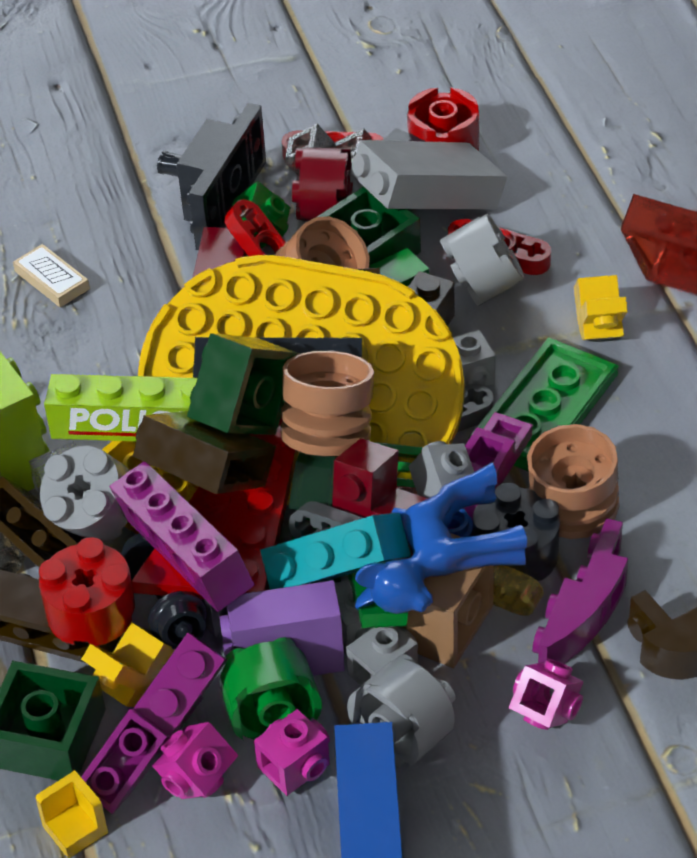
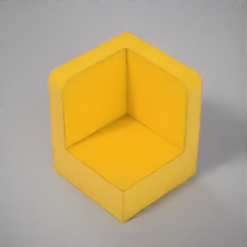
(71, 814)

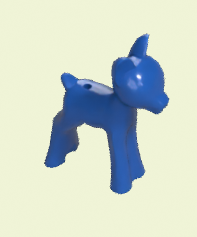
(399, 583)

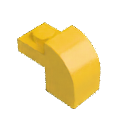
(599, 307)
(131, 665)

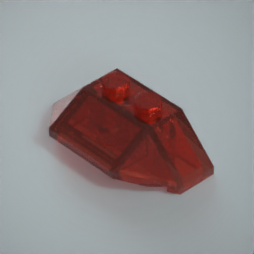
(663, 242)

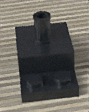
(217, 168)

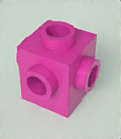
(533, 694)
(293, 751)
(194, 761)

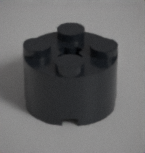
(539, 519)

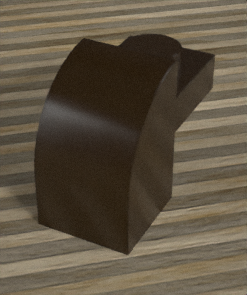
(667, 643)

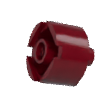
(321, 180)

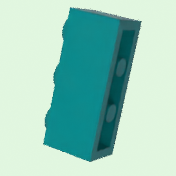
(335, 551)

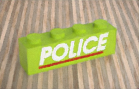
(110, 405)

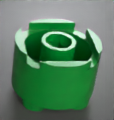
(267, 685)

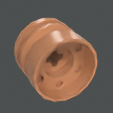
(327, 242)
(326, 402)
(579, 473)

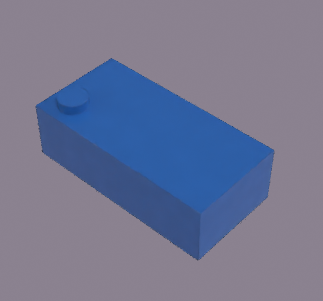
(367, 791)

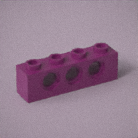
(182, 536)

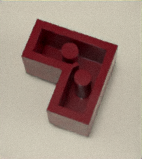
(368, 481)

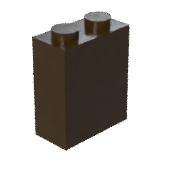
(203, 453)

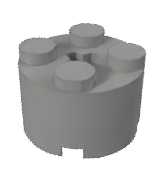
(482, 259)
(78, 493)
(410, 700)

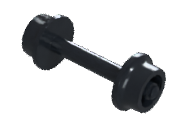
(174, 613)

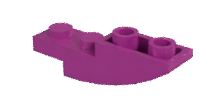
(497, 443)
(587, 602)
(156, 716)

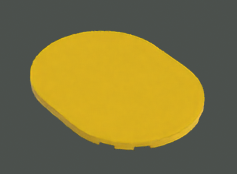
(272, 296)

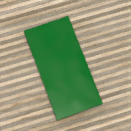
(554, 390)

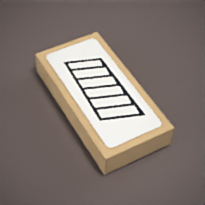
(51, 275)

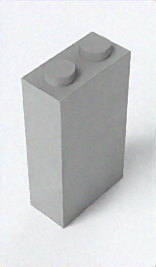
(428, 175)

